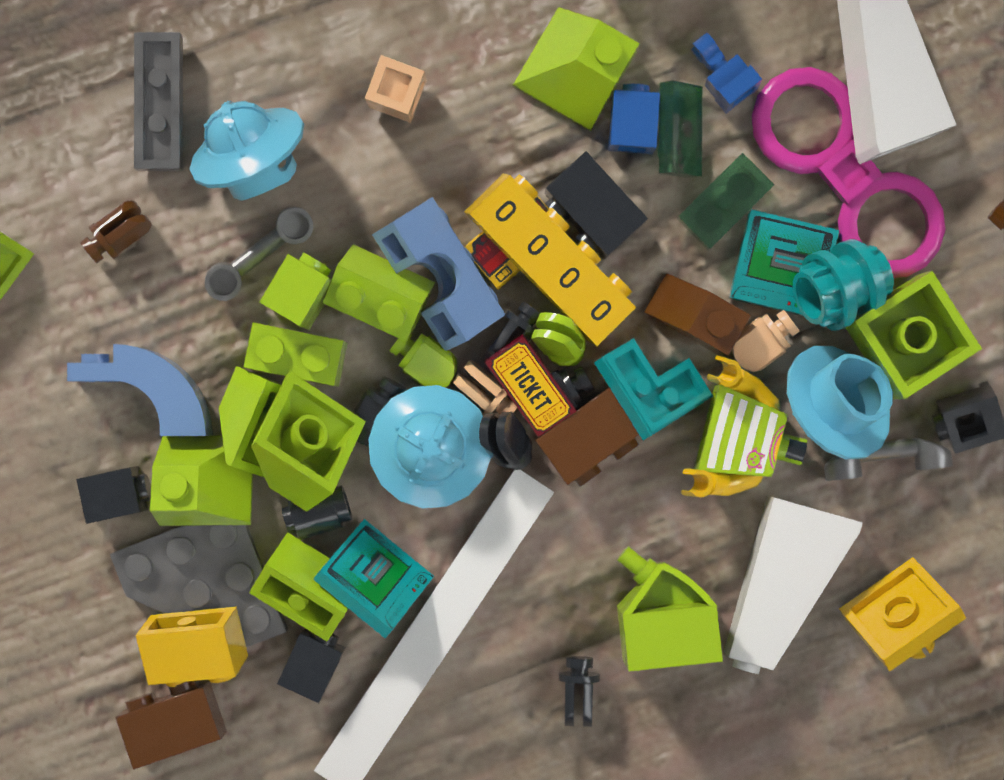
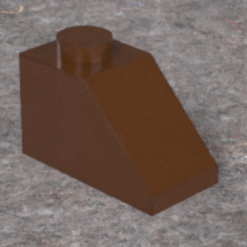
(697, 314)

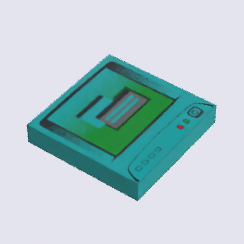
(772, 257)
(374, 578)

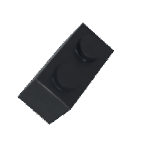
(594, 205)

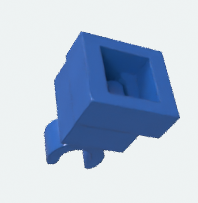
(730, 80)

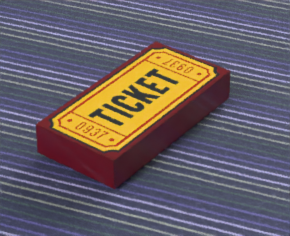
(530, 385)

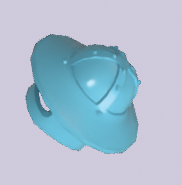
(245, 149)
(840, 401)
(428, 447)

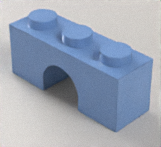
(464, 299)

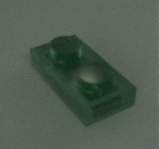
(680, 129)
(725, 201)

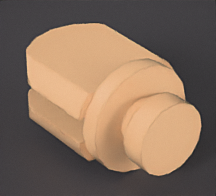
(763, 341)
(499, 404)

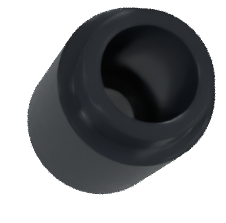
(322, 518)

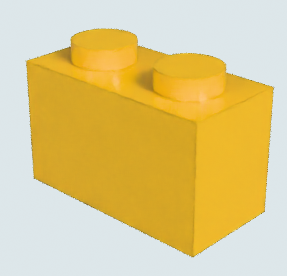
(192, 646)

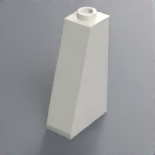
(889, 78)
(785, 576)

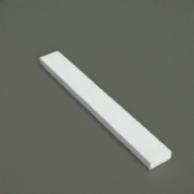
(435, 629)

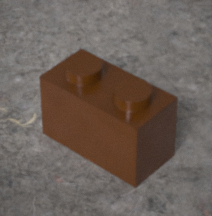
(589, 438)
(170, 723)

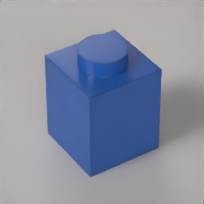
(634, 119)

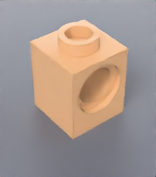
(395, 88)

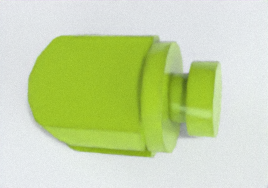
(559, 339)
(426, 361)

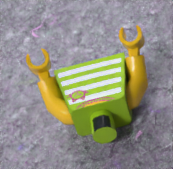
(741, 436)

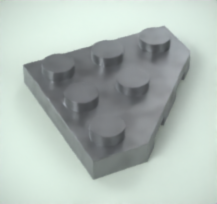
(200, 571)

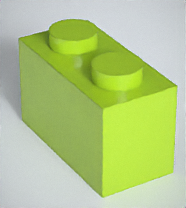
(298, 290)
(374, 293)
(304, 354)
(289, 587)

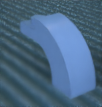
(170, 388)

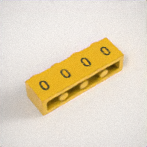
(550, 257)

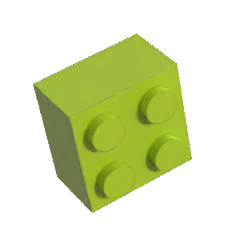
(914, 335)

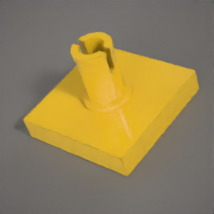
(902, 614)

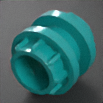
(842, 284)

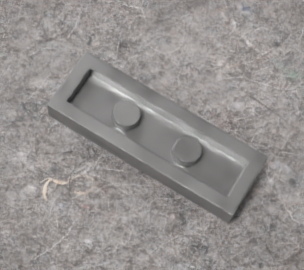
(158, 101)

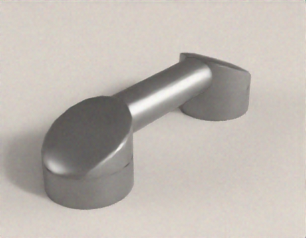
(224, 278)
(926, 456)

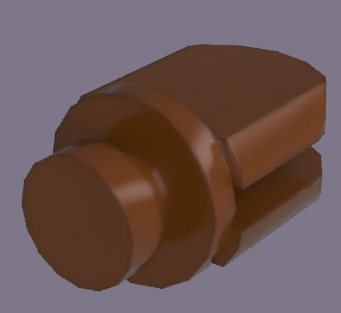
(116, 231)

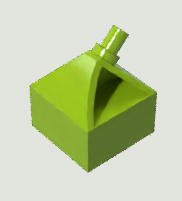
(666, 618)

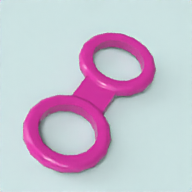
(840, 168)

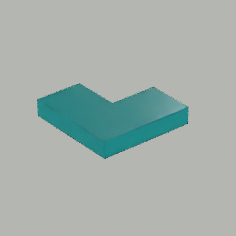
(649, 399)

